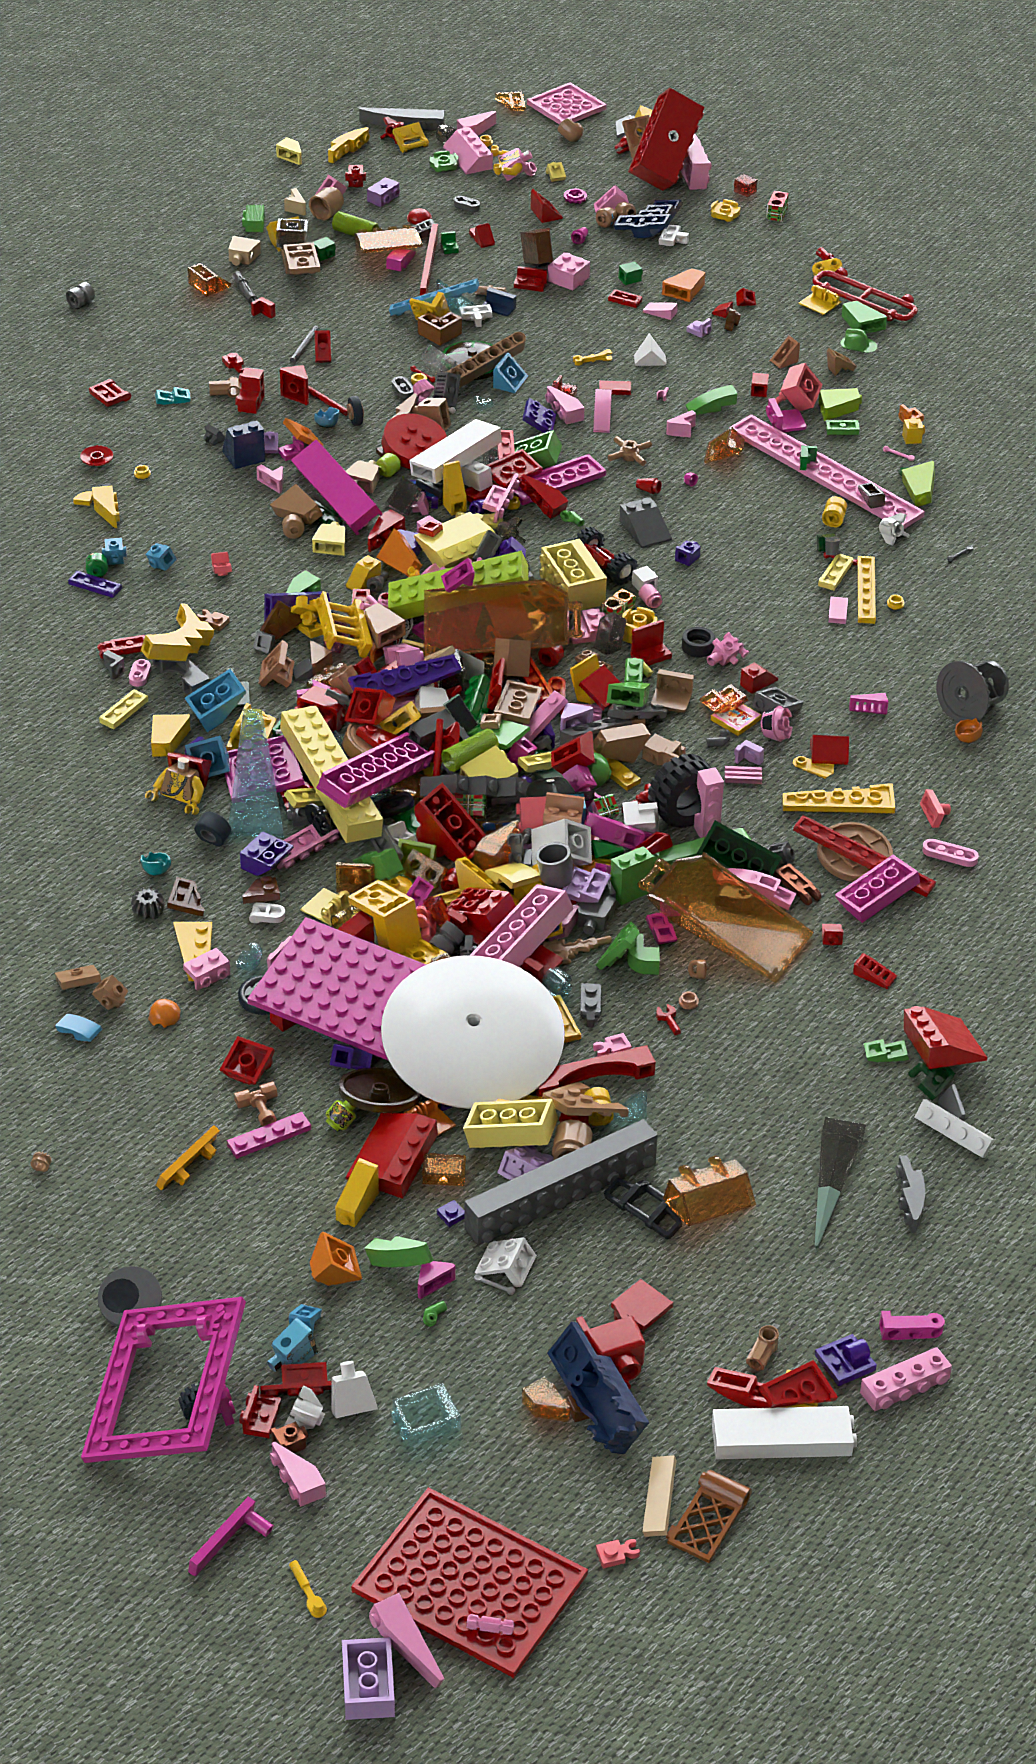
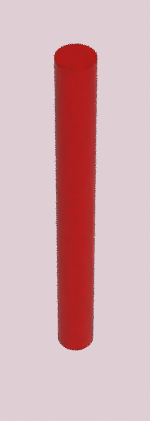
(328, 401)
(438, 747)

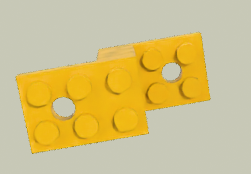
(394, 921)

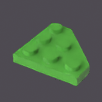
(624, 940)

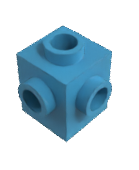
(114, 551)
(160, 556)

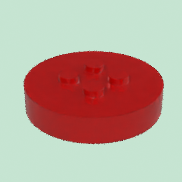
(410, 436)

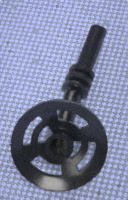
(318, 820)

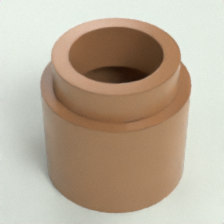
(326, 203)
(570, 1136)

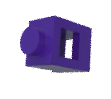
(690, 549)

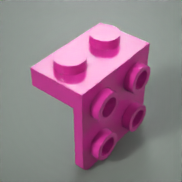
(784, 420)

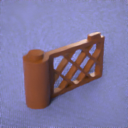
(719, 1490)

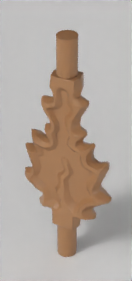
(569, 950)

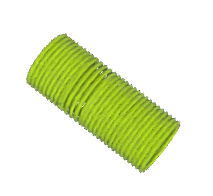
(351, 224)
(468, 749)

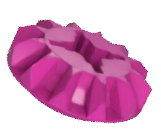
(575, 196)

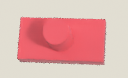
(933, 809)

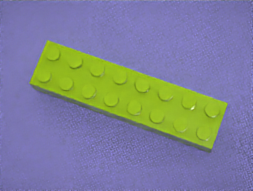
(407, 594)

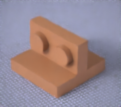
(277, 666)
(563, 807)

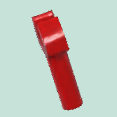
(668, 1017)

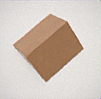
(516, 656)

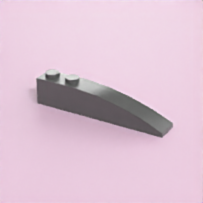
(427, 118)

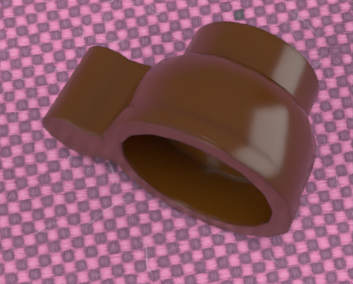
(732, 319)

